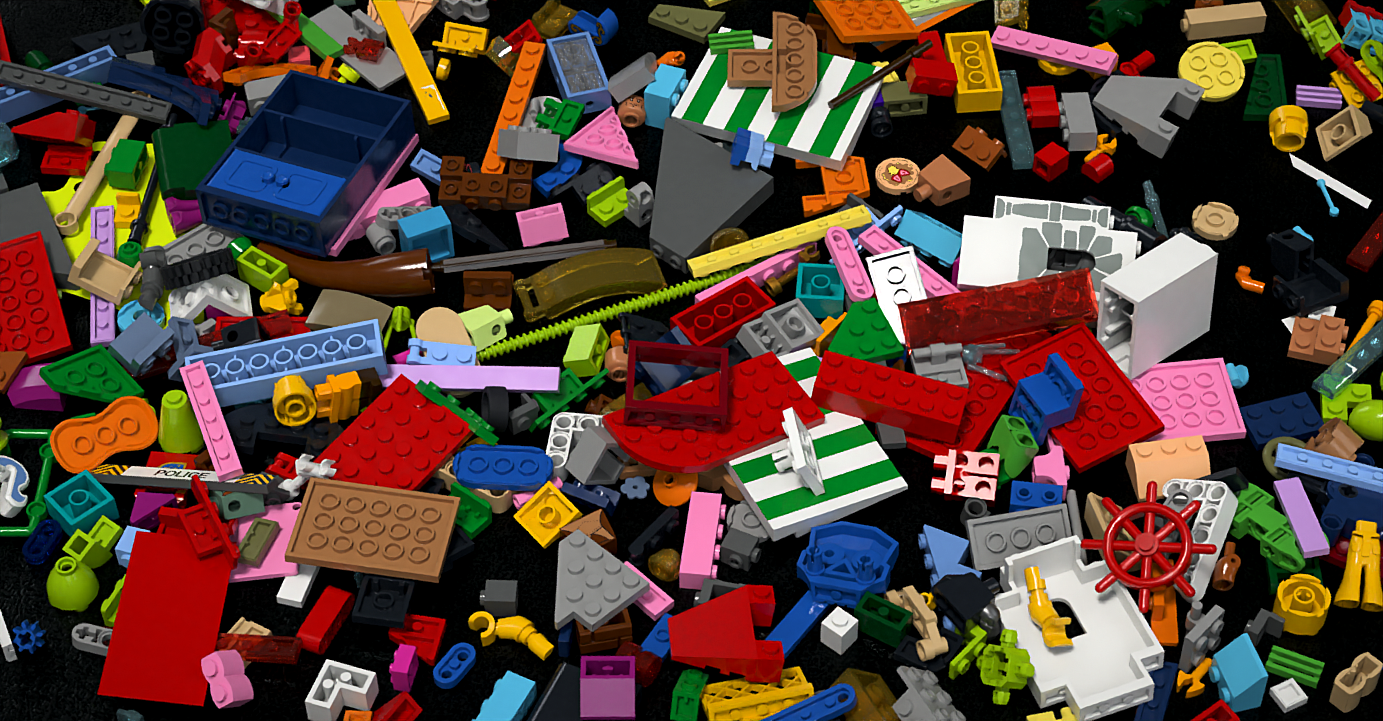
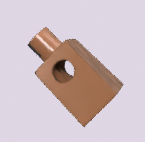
(942, 182)

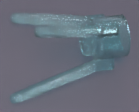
(974, 353)

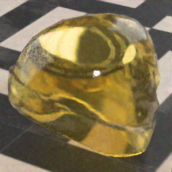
(727, 238)

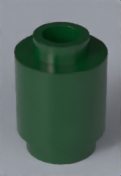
(38, 60)

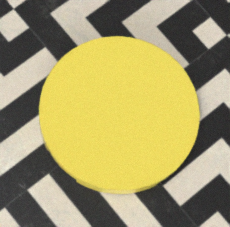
(1213, 69)

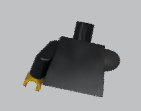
(967, 602)

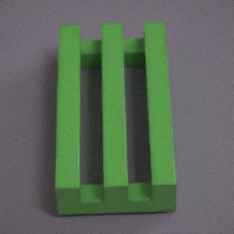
(721, 42)
(1296, 663)

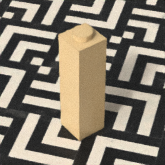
(1223, 20)

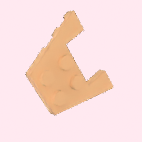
(412, 10)

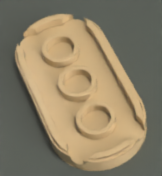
(443, 326)

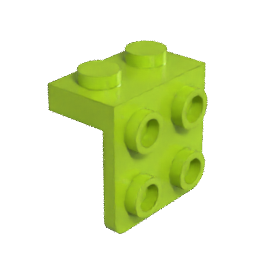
(1319, 33)

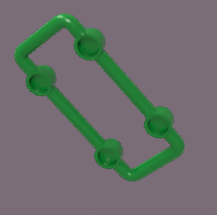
(37, 509)

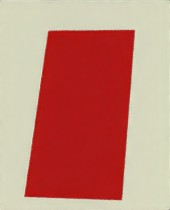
(165, 621)

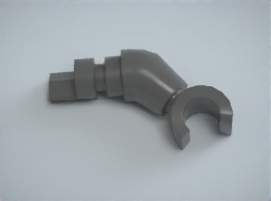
(152, 284)

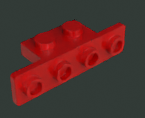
(205, 528)

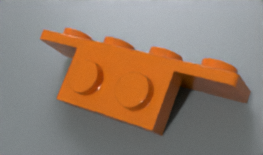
(1163, 611)

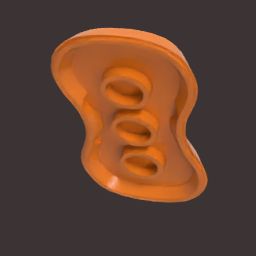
(87, 442)

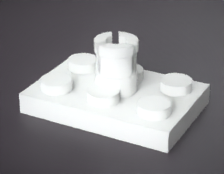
(799, 453)

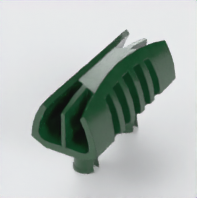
(1116, 14)

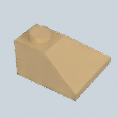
(1342, 131)

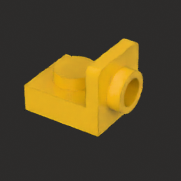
(127, 209)

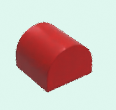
(1098, 167)

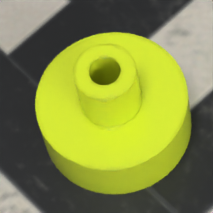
(348, 74)

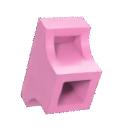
(1051, 469)

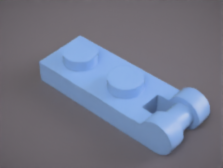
(440, 353)

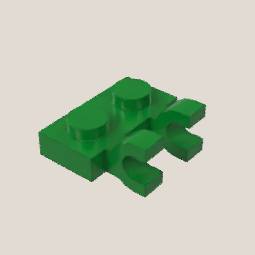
(565, 116)

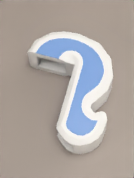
(14, 482)

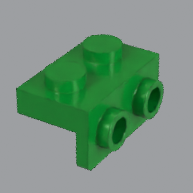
(474, 512)

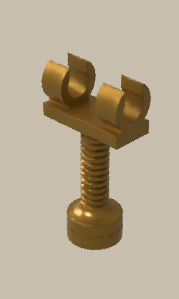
(774, 285)

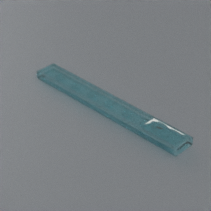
(1351, 363)

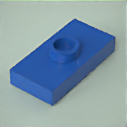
(658, 639)

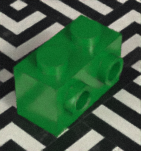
(126, 163)

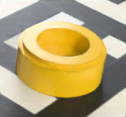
(443, 69)

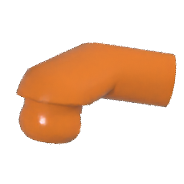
(672, 59)
(1246, 281)

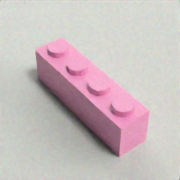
(405, 194)
(701, 539)

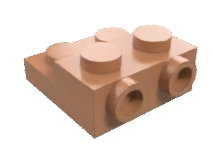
(1317, 339)

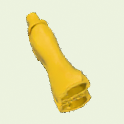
(1364, 554)

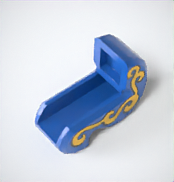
(600, 29)

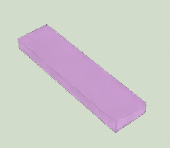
(1301, 517)

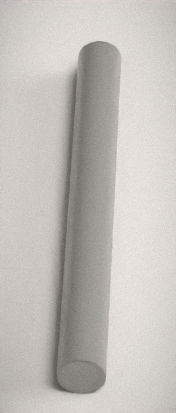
(1075, 521)

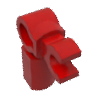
(1137, 64)

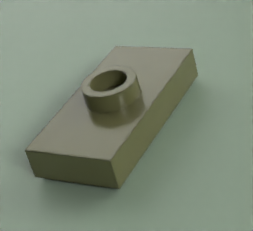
(257, 541)

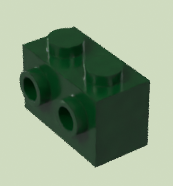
(883, 619)

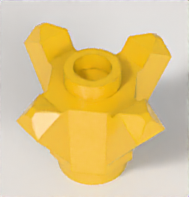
(281, 297)

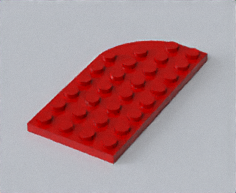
(755, 407)

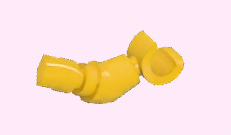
(1043, 612)
(511, 628)

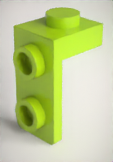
(975, 645)

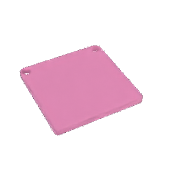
(273, 562)

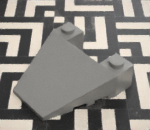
(1142, 101)

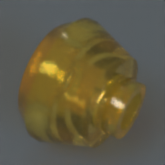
(665, 565)

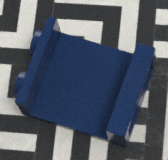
(664, 377)

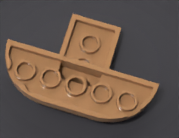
(786, 67)

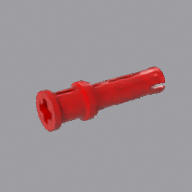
(1347, 66)

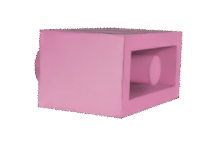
(542, 225)

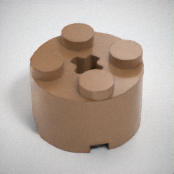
(1336, 440)

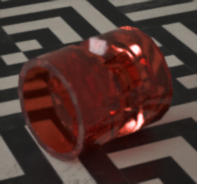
(647, 663)

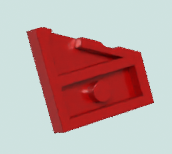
(422, 632)

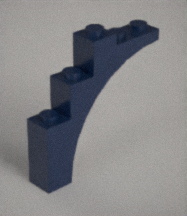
(178, 90)

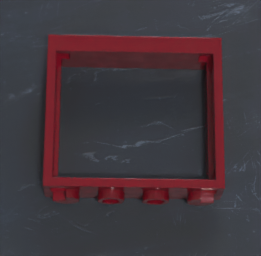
(675, 414)

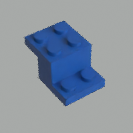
(1047, 397)

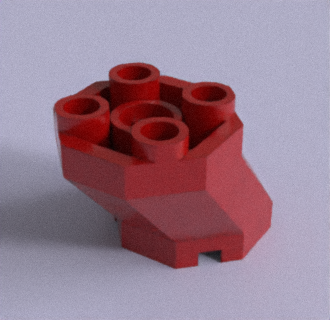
(210, 60)

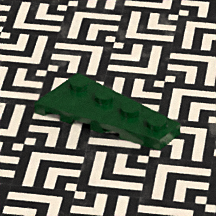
(1266, 88)

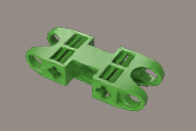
(1259, 519)

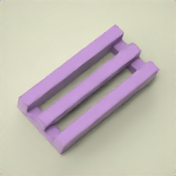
(1318, 97)

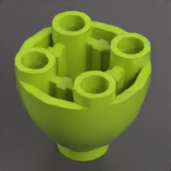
(71, 585)

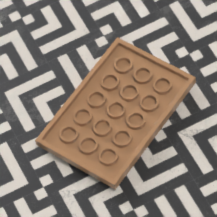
(373, 529)

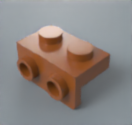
(978, 148)

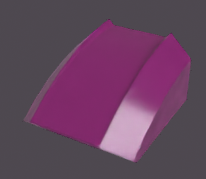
(32, 392)

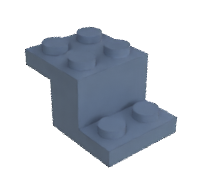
(141, 344)

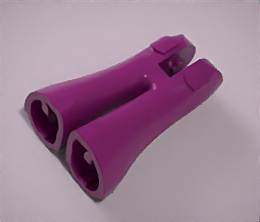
(182, 214)

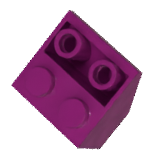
(607, 688)

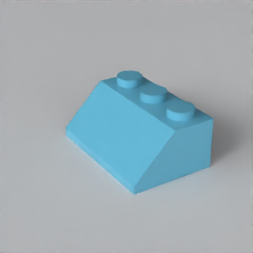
(930, 236)

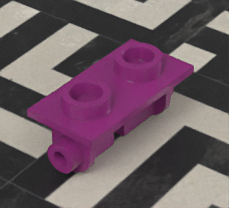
(232, 110)

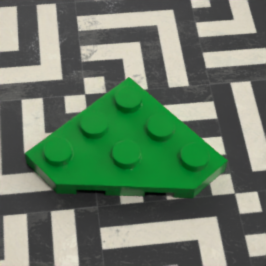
(866, 334)
(91, 375)

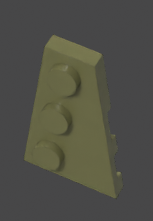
(687, 21)

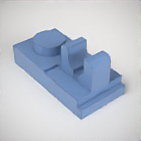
(427, 166)

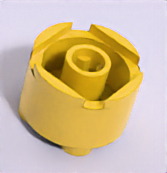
(1302, 604)

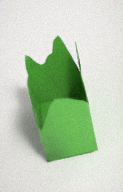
(1014, 444)

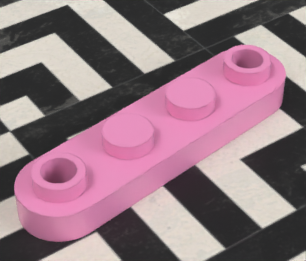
(848, 264)

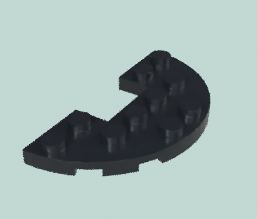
(260, 422)

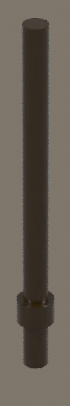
(915, 52)

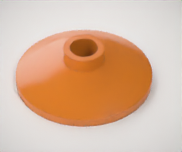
(678, 491)

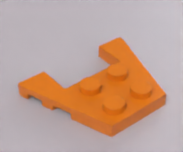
(836, 185)

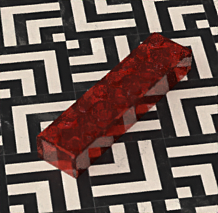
(999, 311)

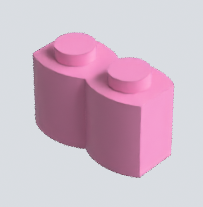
(227, 679)

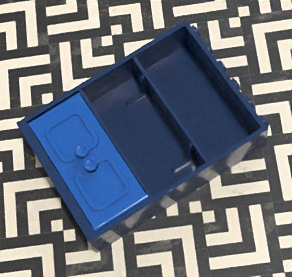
(306, 163)

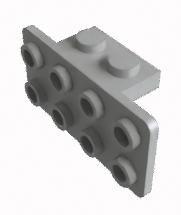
(924, 698)

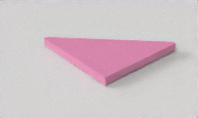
(603, 141)

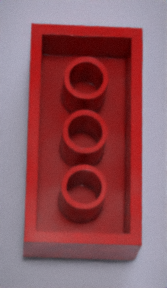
(722, 314)

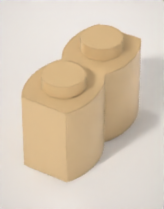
(1355, 682)

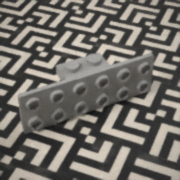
(341, 26)

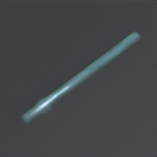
(1153, 202)

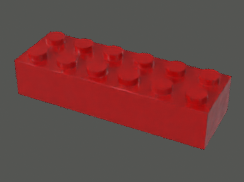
(889, 396)

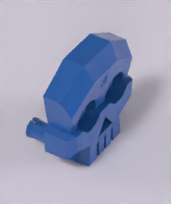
(847, 562)

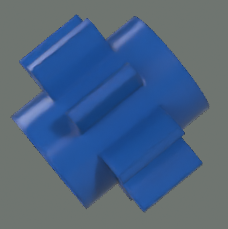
(21, 637)

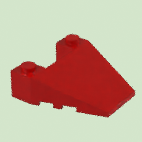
(724, 638)

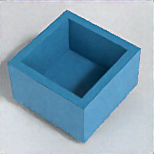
(427, 230)

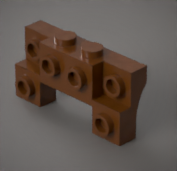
(830, 42)
(486, 190)

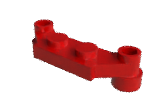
(279, 41)

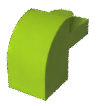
(94, 547)

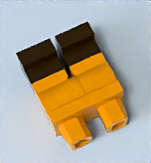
(346, 394)

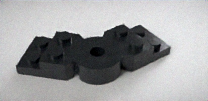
(390, 599)

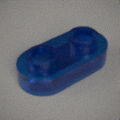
(39, 544)

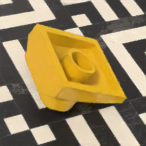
(546, 514)

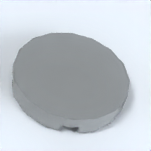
(744, 519)

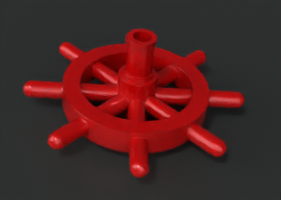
(1148, 547)

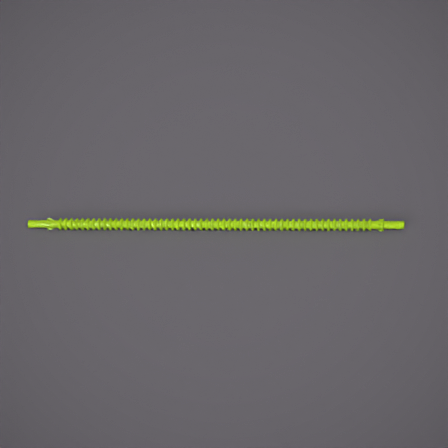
(609, 313)

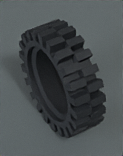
(198, 268)

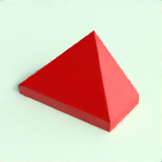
(398, 709)

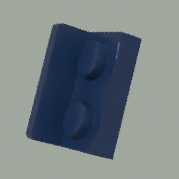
(592, 496)

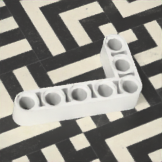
(565, 435)
(1210, 526)

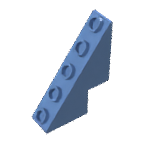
(944, 556)

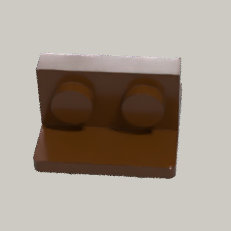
(488, 288)

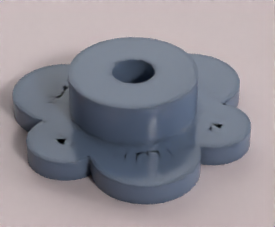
(635, 487)

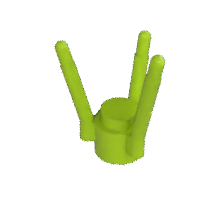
(400, 321)

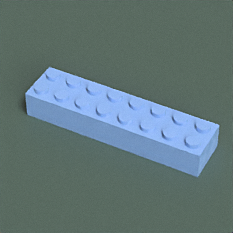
(252, 369)

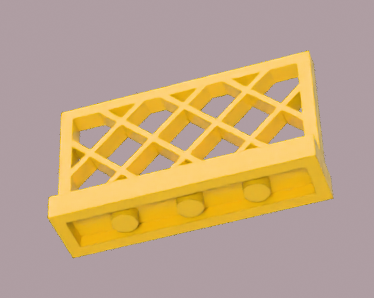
(754, 707)

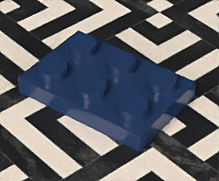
(1280, 417)

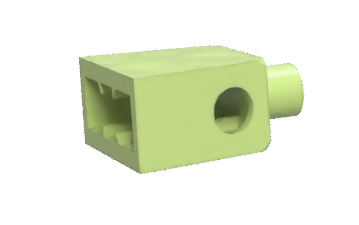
(485, 325)

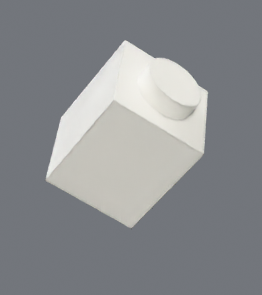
(839, 630)

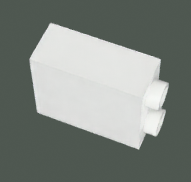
(1157, 304)

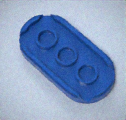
(503, 467)

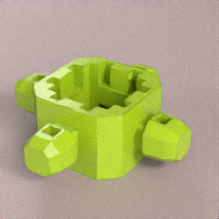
(993, 663)

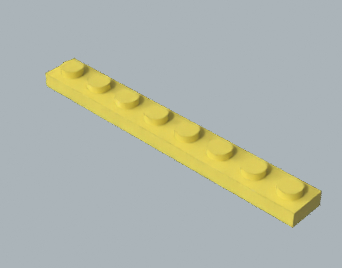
(778, 241)

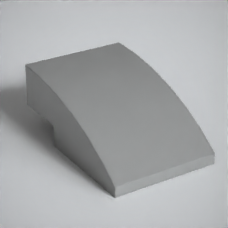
(633, 77)
(780, 330)

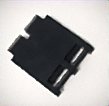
(640, 329)

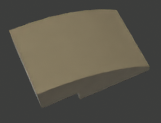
(343, 308)

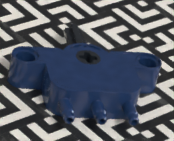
(1344, 503)

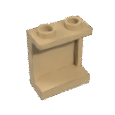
(104, 274)

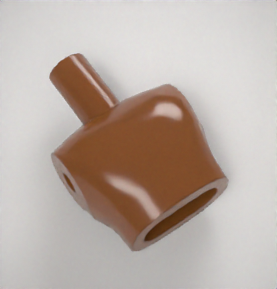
(1226, 569)

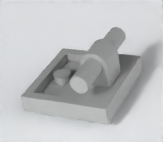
(940, 363)
(1201, 635)

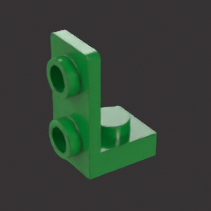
(688, 695)

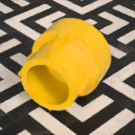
(1288, 127)
(293, 401)

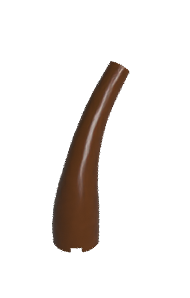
(382, 276)

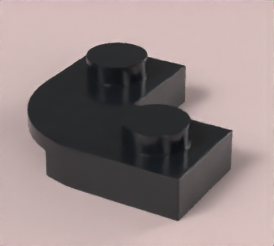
(907, 652)

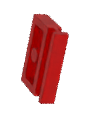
(67, 160)

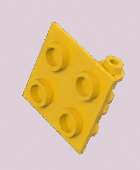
(1349, 90)

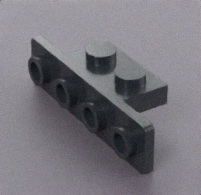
(583, 185)

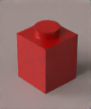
(1050, 161)

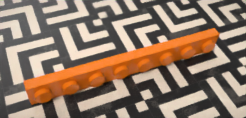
(515, 102)

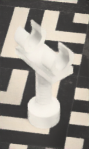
(305, 470)

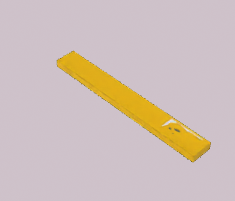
(411, 61)

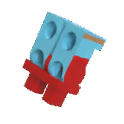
(1361, 25)

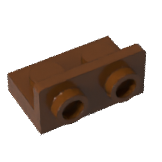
(225, 24)

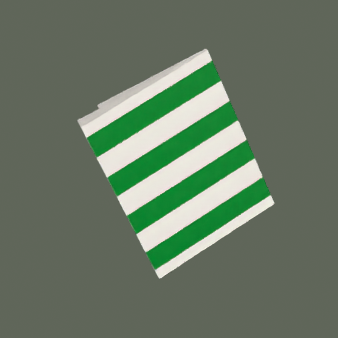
(802, 133)
(849, 461)

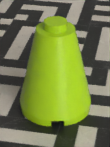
(178, 424)

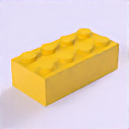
(976, 70)

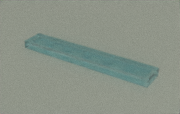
(1015, 122)

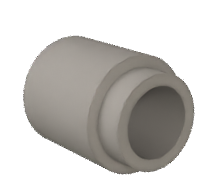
(381, 239)

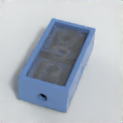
(579, 71)

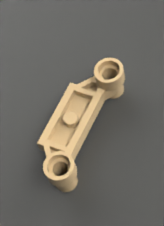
(923, 619)

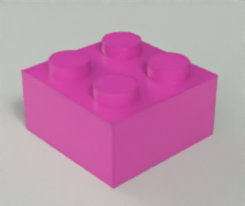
(404, 667)

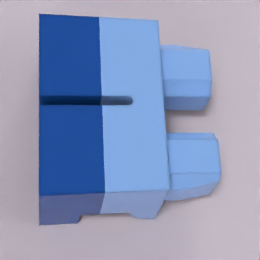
(751, 148)

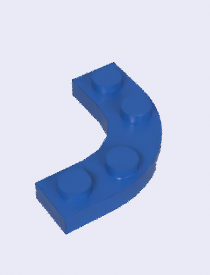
(568, 165)

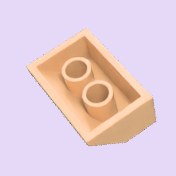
(1166, 461)

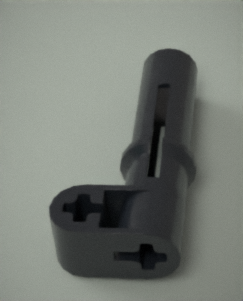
(1129, 223)

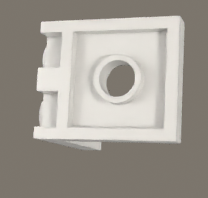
(220, 292)

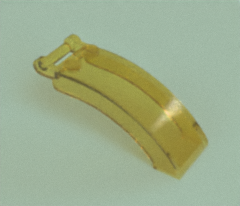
(589, 278)

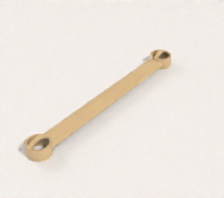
(94, 175)

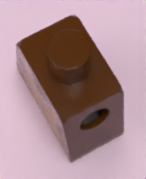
(595, 527)

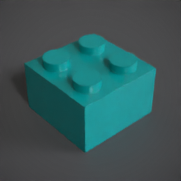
(820, 289)
(80, 503)

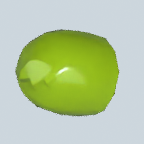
(1367, 420)

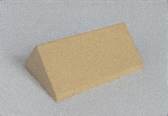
(1097, 521)

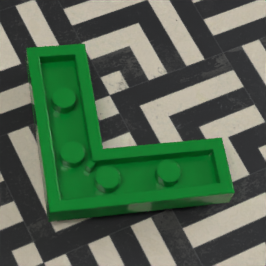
(476, 423)

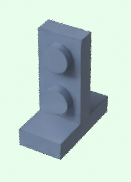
(184, 344)

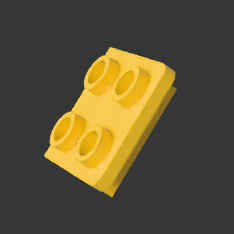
(465, 38)

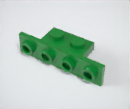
(570, 390)

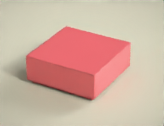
(299, 55)

